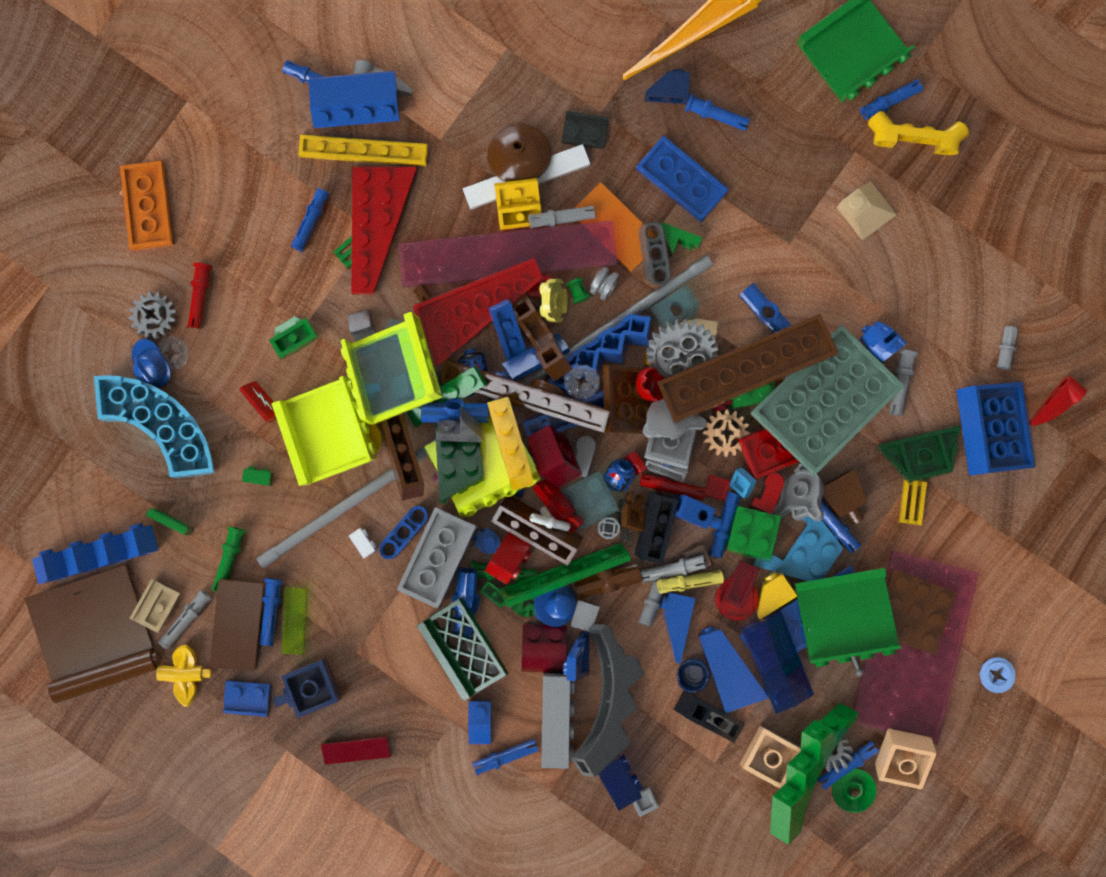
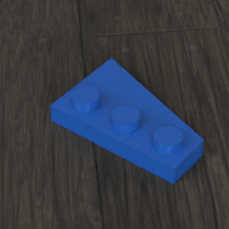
(578, 659)

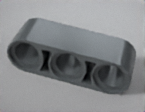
(661, 262)

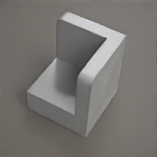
(584, 615)

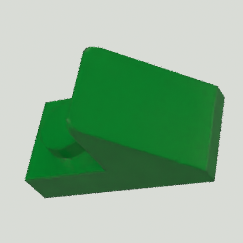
(675, 235)

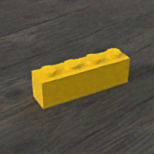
(510, 443)

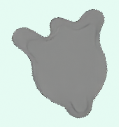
(660, 423)
(801, 495)

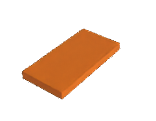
(146, 205)
(625, 225)

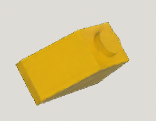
(774, 593)

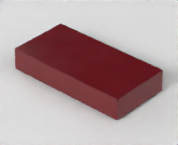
(740, 584)

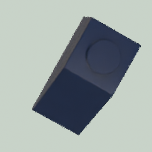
(670, 88)

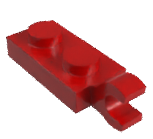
(557, 504)

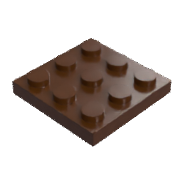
(620, 396)
(918, 610)

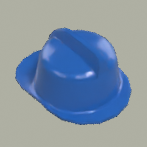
(150, 364)

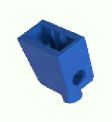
(688, 511)

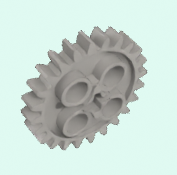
(674, 337)

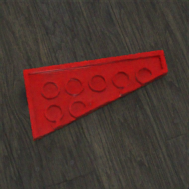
(376, 212)
(463, 312)

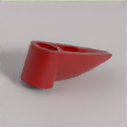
(1060, 400)

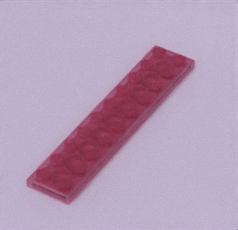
(486, 254)

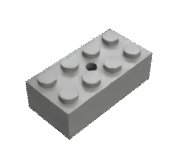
(555, 721)

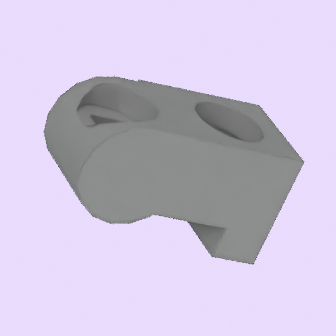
(585, 448)

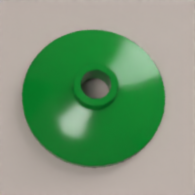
(854, 780)

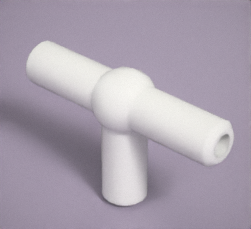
(549, 521)

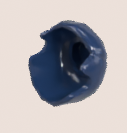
(693, 675)

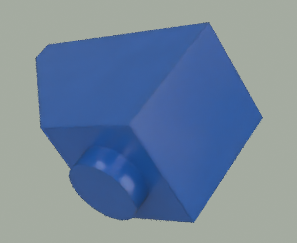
(479, 721)

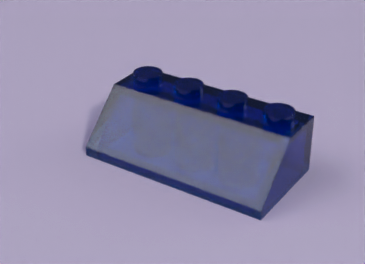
(777, 662)

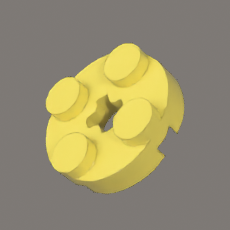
(553, 300)

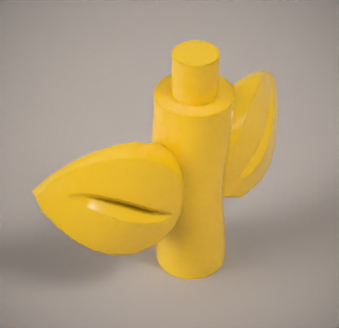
(183, 674)

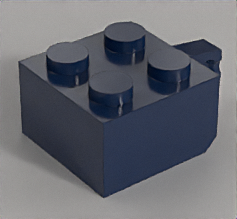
(309, 688)

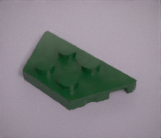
(923, 454)
(458, 467)

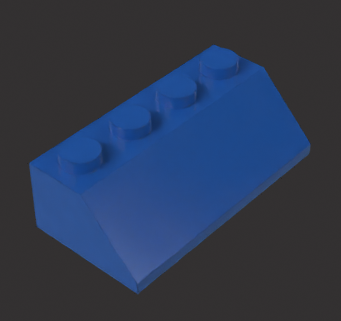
(354, 99)

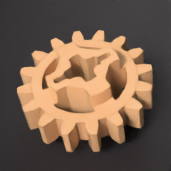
(716, 433)

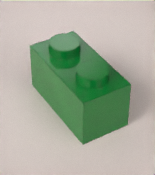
(255, 476)
(493, 594)

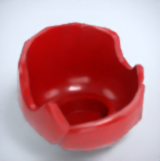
(647, 384)

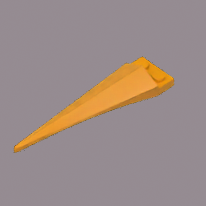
(704, 21)

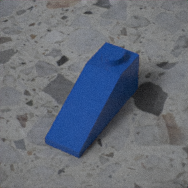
(677, 618)

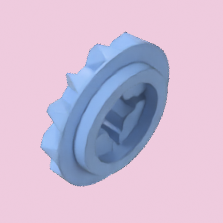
(1006, 671)

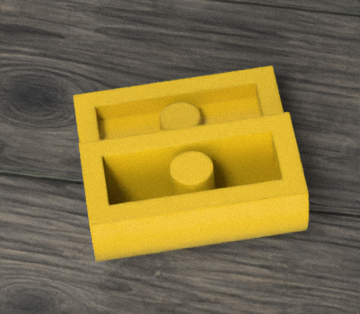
(516, 202)

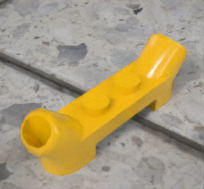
(945, 141)

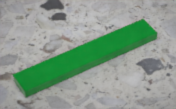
(564, 574)

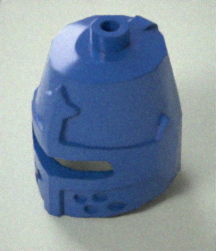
(881, 340)

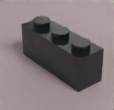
(657, 527)

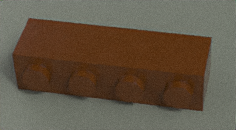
(402, 457)
(515, 518)

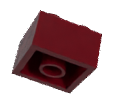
(553, 456)

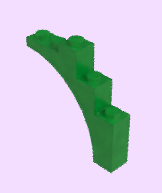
(804, 769)

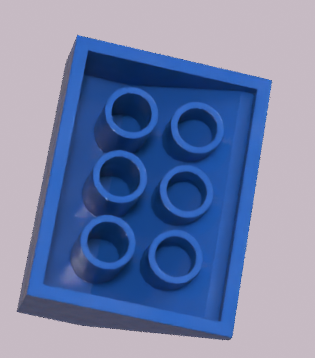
(995, 428)

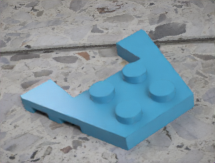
(809, 555)

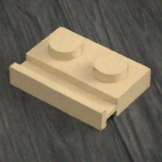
(155, 606)

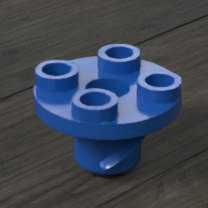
(555, 607)

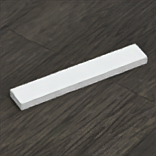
(560, 165)

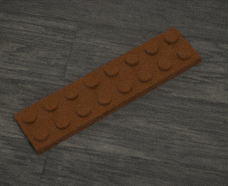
(747, 368)

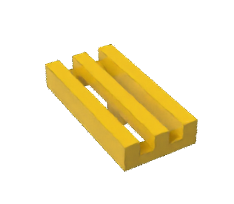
(921, 501)

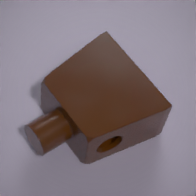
(845, 496)

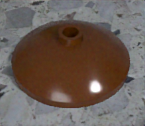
(523, 163)

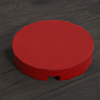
(731, 611)

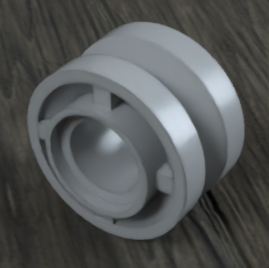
(604, 283)

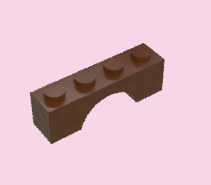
(541, 337)

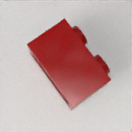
(508, 557)

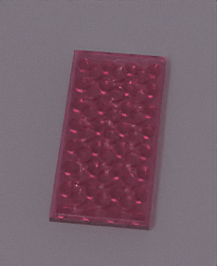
(913, 686)

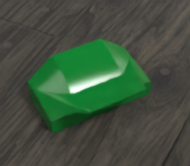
(292, 337)

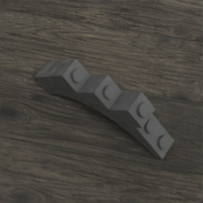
(616, 704)

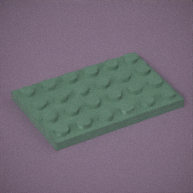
(827, 403)

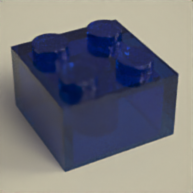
(619, 782)

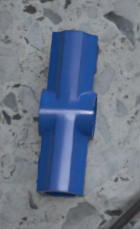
(757, 302)
(452, 411)
(467, 590)

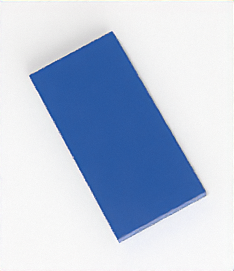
(682, 179)

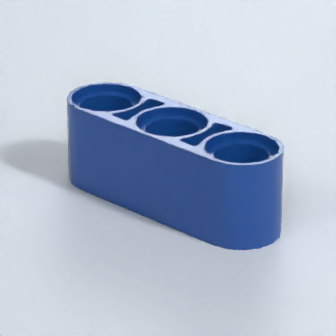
(394, 538)

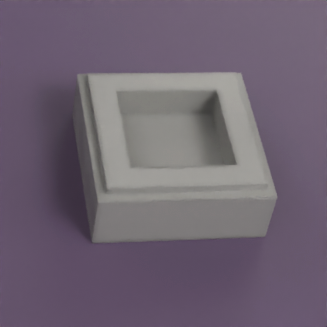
(646, 803)

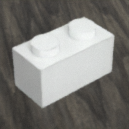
(362, 542)

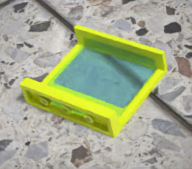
(391, 371)

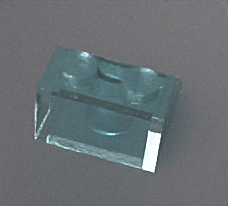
(591, 499)

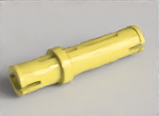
(680, 583)

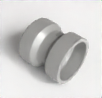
(608, 528)

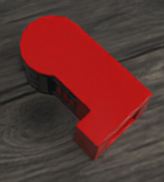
(772, 487)

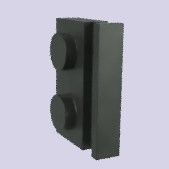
(584, 130)

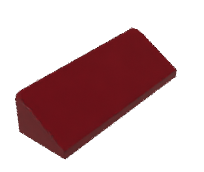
(356, 749)

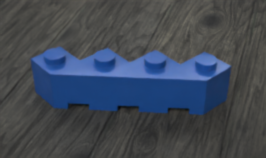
(610, 346)
(88, 557)

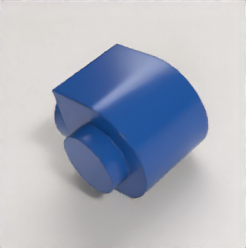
(487, 541)

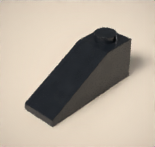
(708, 716)

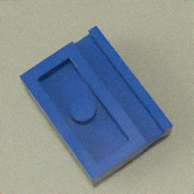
(247, 698)

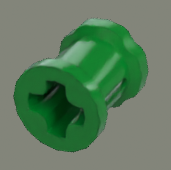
(578, 290)

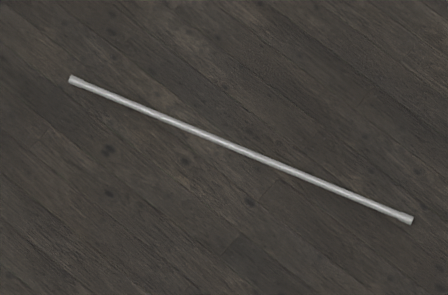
(275, 552)

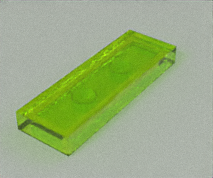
(294, 621)

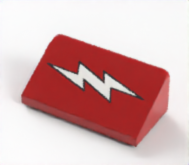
(259, 400)

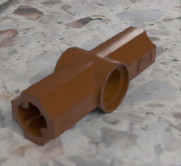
(608, 581)

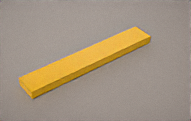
(363, 150)

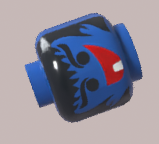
(473, 358)
(619, 475)

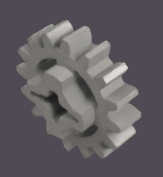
(158, 308)

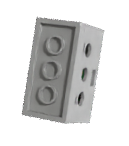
(437, 558)

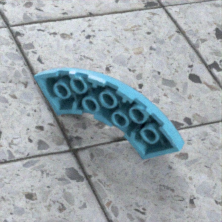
(158, 416)

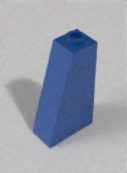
(729, 673)

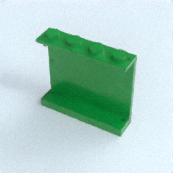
(853, 48)
(847, 617)

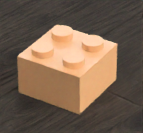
(769, 756)
(905, 758)

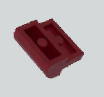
(543, 648)

